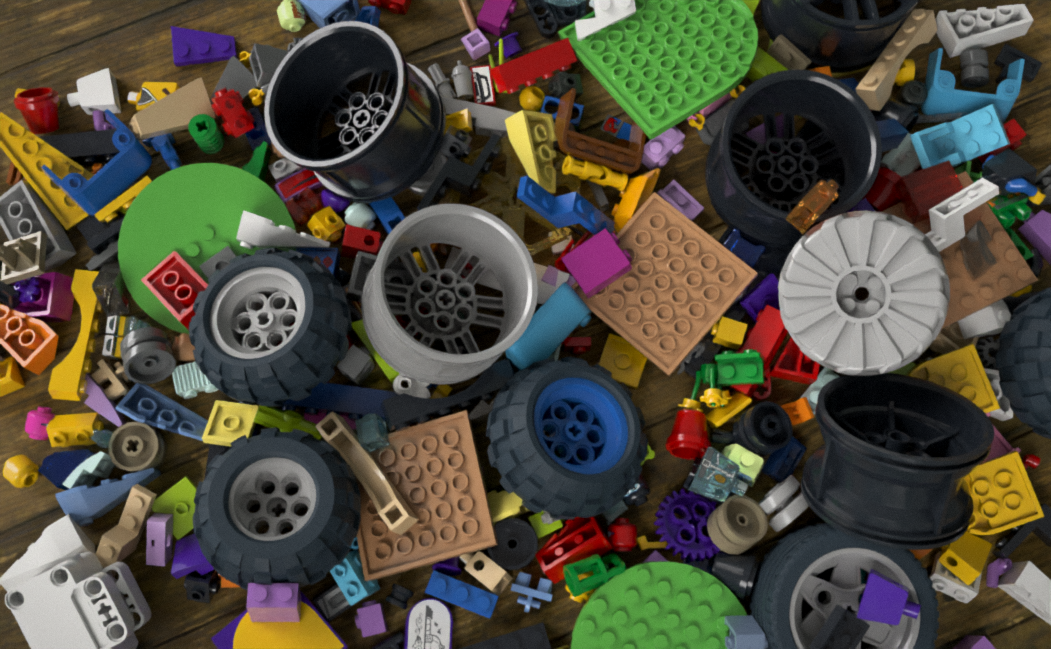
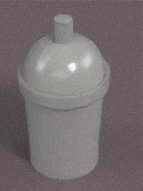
(462, 80)

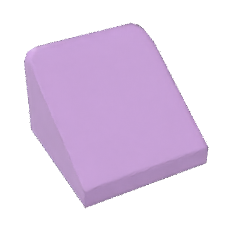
(476, 44)

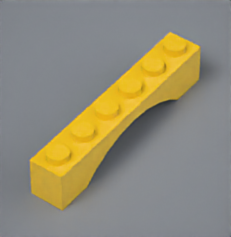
(69, 376)

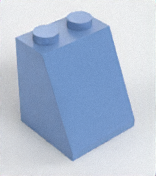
(330, 11)

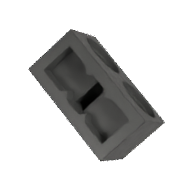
(357, 365)

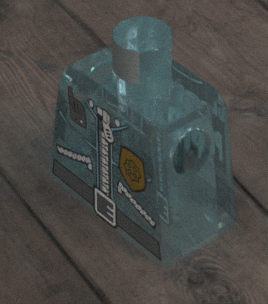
(717, 476)

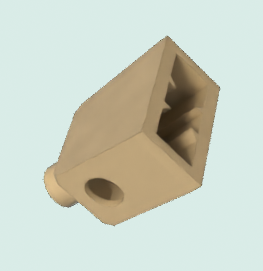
(491, 575)

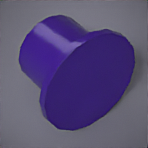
(510, 45)
(448, 567)

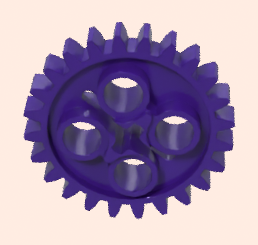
(689, 525)

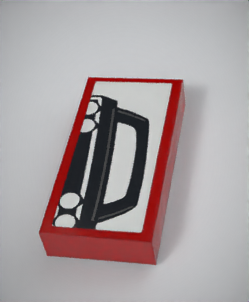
(483, 85)

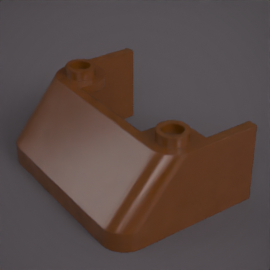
(621, 155)

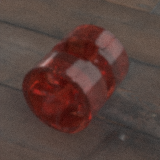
(304, 206)

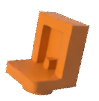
(799, 411)

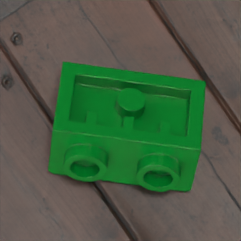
(740, 368)

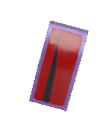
(295, 183)

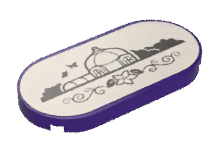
(428, 626)

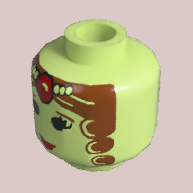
(291, 15)

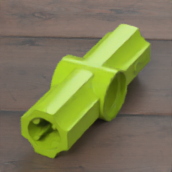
(285, 420)

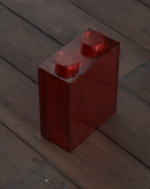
(927, 189)

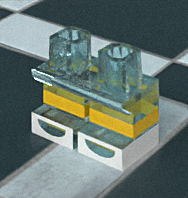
(117, 329)

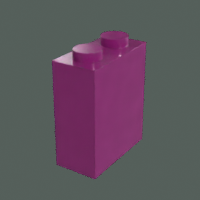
(597, 262)

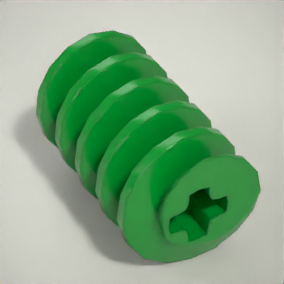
(206, 133)

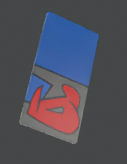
(616, 127)

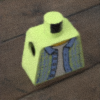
(749, 463)

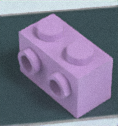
(661, 148)

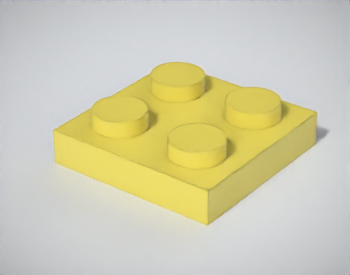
(229, 422)

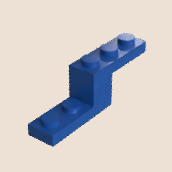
(563, 209)

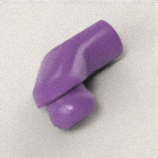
(996, 569)

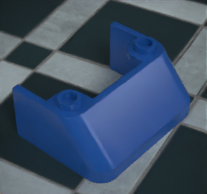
(113, 178)

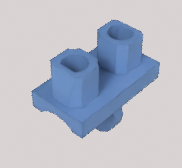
(542, 592)

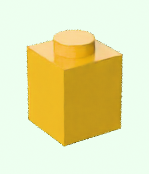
(729, 332)

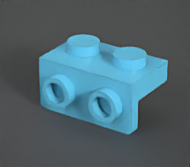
(351, 578)

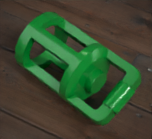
(600, 570)

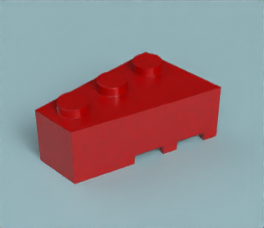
(574, 543)

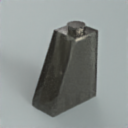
(112, 290)

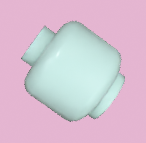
(360, 216)

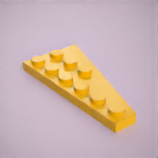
(29, 155)

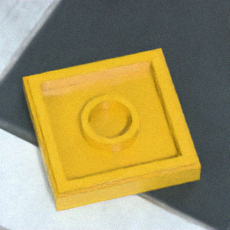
(622, 361)

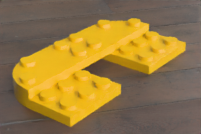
(997, 486)

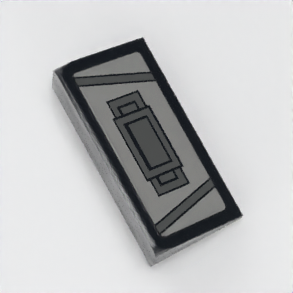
(331, 602)

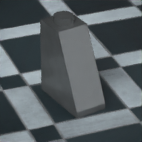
(239, 78)

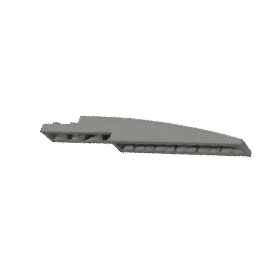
(484, 118)

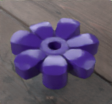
(27, 289)

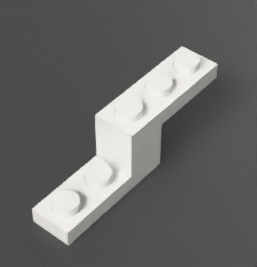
(947, 217)

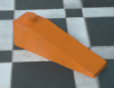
(27, 339)

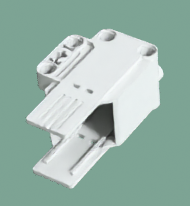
(79, 606)

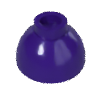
(336, 202)

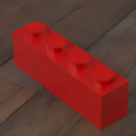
(533, 65)
(764, 338)

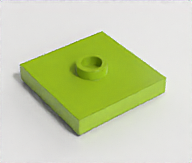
(180, 503)

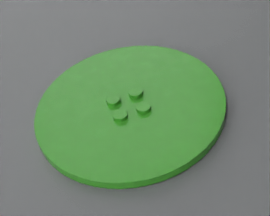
(197, 216)

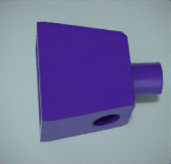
(885, 600)

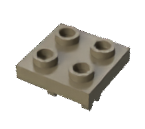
(23, 257)

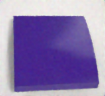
(189, 558)

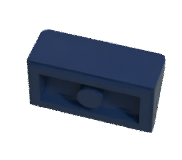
(784, 461)

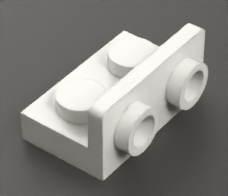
(950, 584)

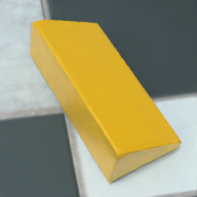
(722, 414)

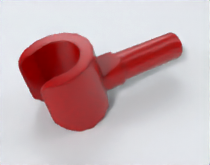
(1031, 461)

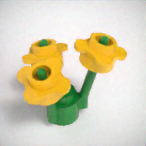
(712, 397)

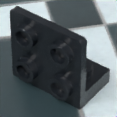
(100, 234)

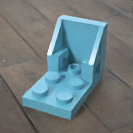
(961, 139)

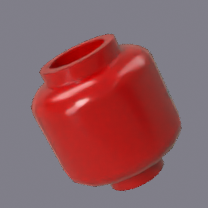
(622, 535)

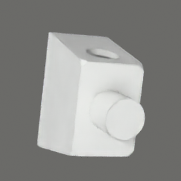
(96, 92)

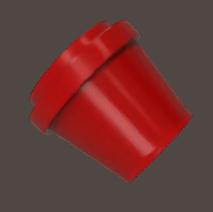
(39, 109)
(882, 193)
(688, 435)

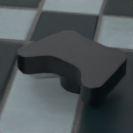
(568, 14)

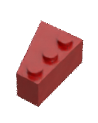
(794, 365)

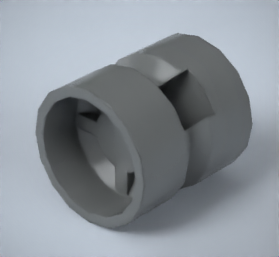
(974, 68)

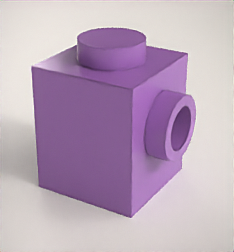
(371, 619)

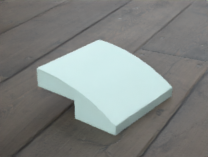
(88, 471)

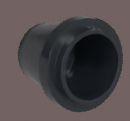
(905, 114)
(736, 572)

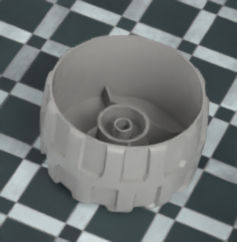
(904, 285)

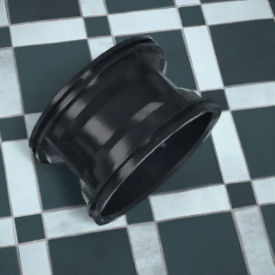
(895, 460)

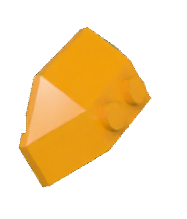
(634, 196)

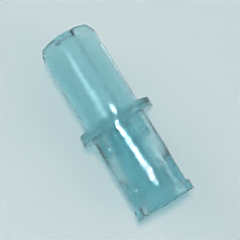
(102, 437)

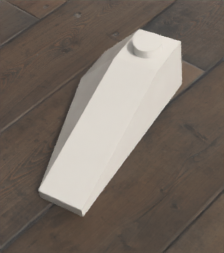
(57, 544)

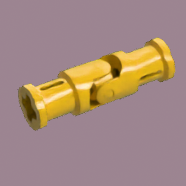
(594, 173)

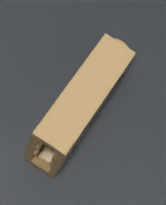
(172, 111)

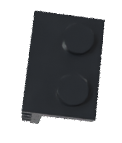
(840, 631)

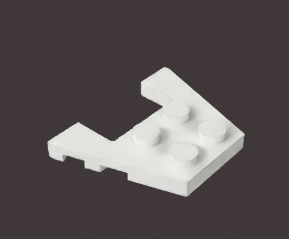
(606, 13)

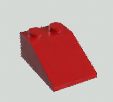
(176, 286)

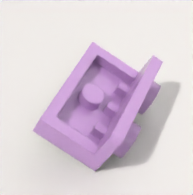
(681, 200)

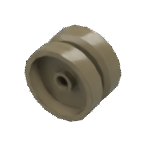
(140, 436)
(737, 524)

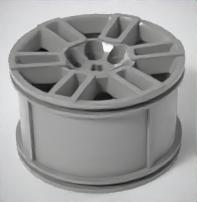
(477, 235)

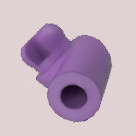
(99, 123)

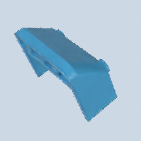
(945, 99)
(549, 327)

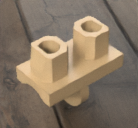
(106, 372)

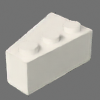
(1029, 588)

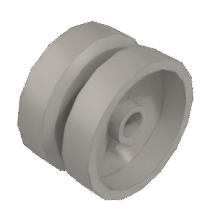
(782, 501)

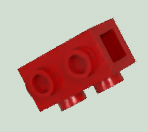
(229, 106)

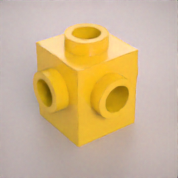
(326, 225)

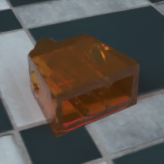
(816, 201)

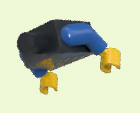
(1012, 175)

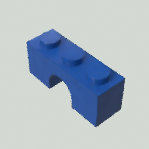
(462, 594)

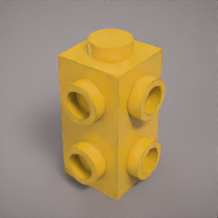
(73, 429)

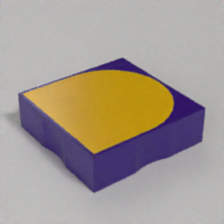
(309, 633)

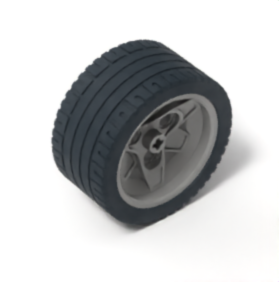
(791, 573)

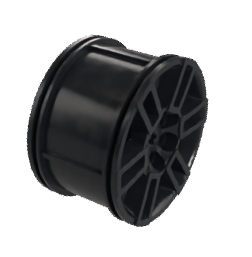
(835, 41)
(813, 97)
(383, 137)

